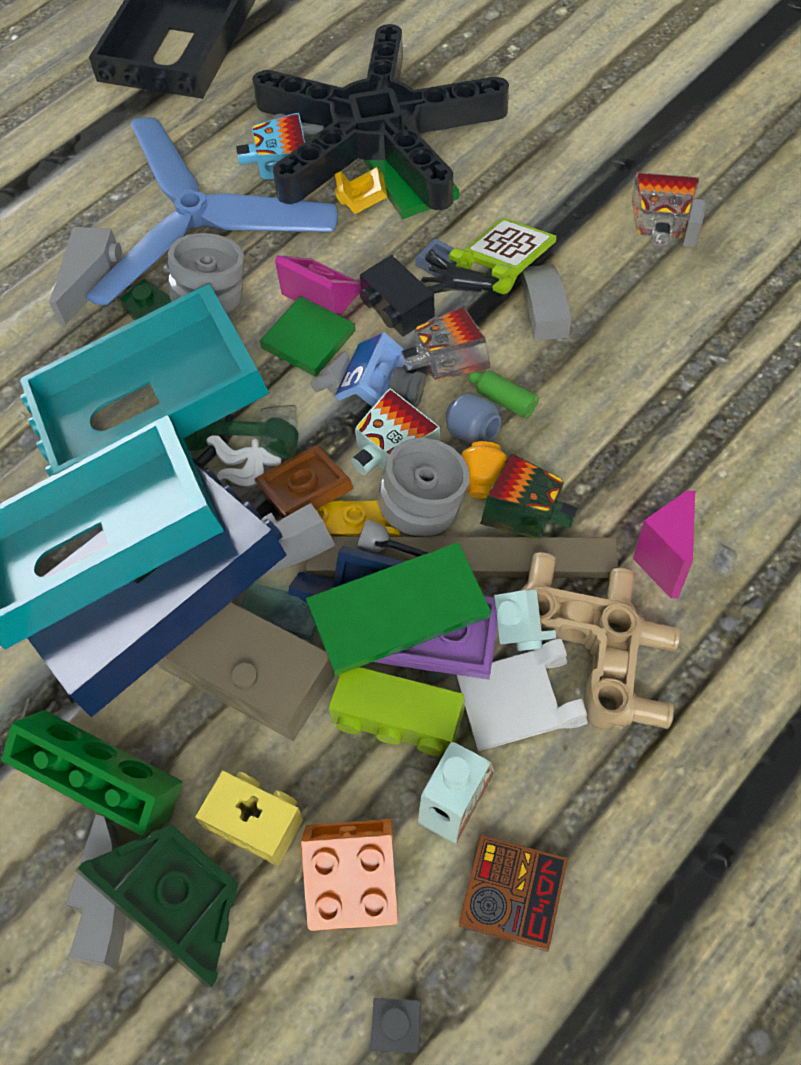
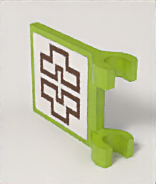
(505, 249)

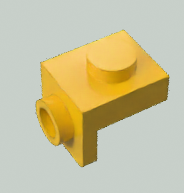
(362, 191)

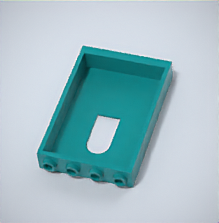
(181, 349)
(142, 496)

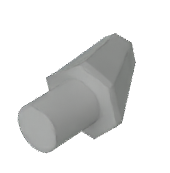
(332, 374)

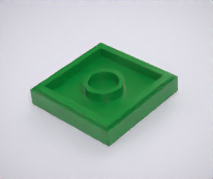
(307, 336)

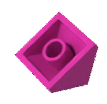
(316, 283)
(667, 544)

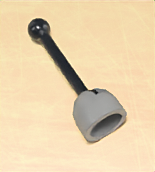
(376, 538)

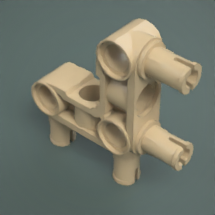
(585, 621)

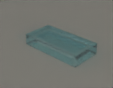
(280, 609)

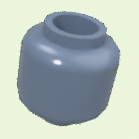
(473, 419)

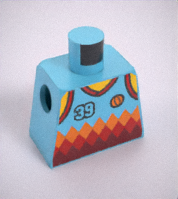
(272, 143)

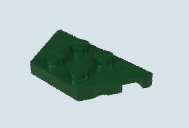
(170, 895)

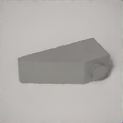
(85, 262)

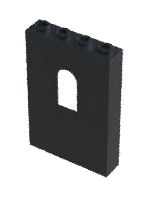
(139, 28)

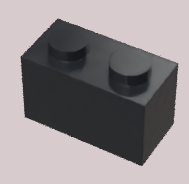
(397, 295)

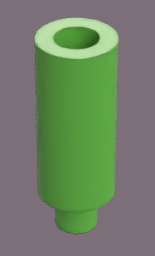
(505, 392)

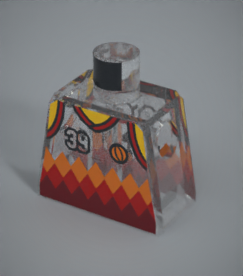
(662, 205)
(448, 346)

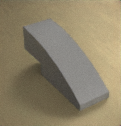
(546, 302)
(302, 535)
(101, 923)

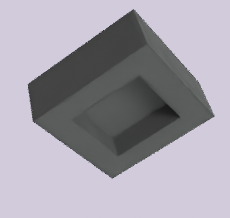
(395, 1025)

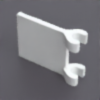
(519, 699)

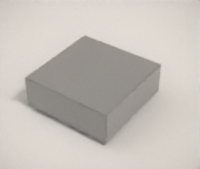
(694, 223)

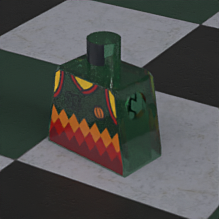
(526, 500)

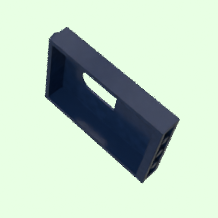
(137, 625)

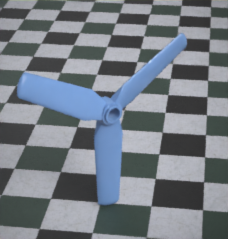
(199, 210)

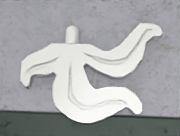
(255, 457)

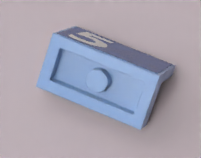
(371, 369)

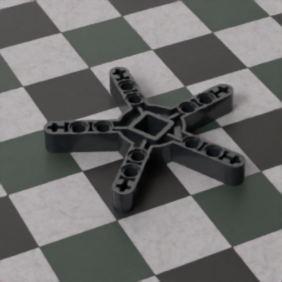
(375, 122)

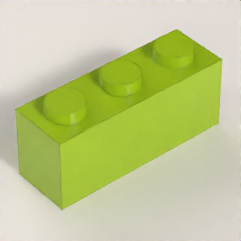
(397, 710)

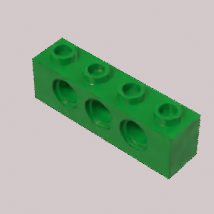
(92, 772)

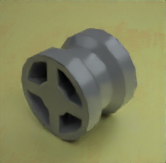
(408, 385)

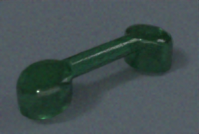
(277, 435)

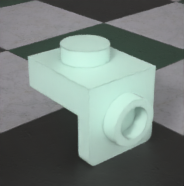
(520, 620)

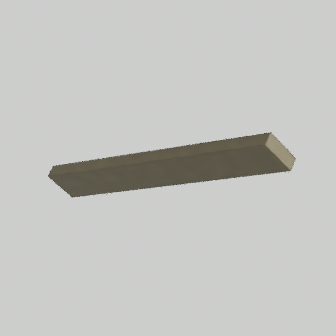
(497, 555)

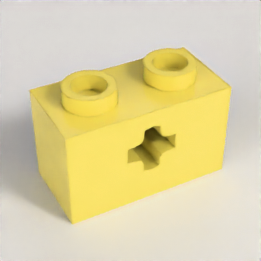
(262, 836)

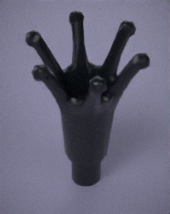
(455, 277)

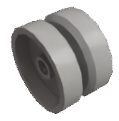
(205, 260)
(423, 486)

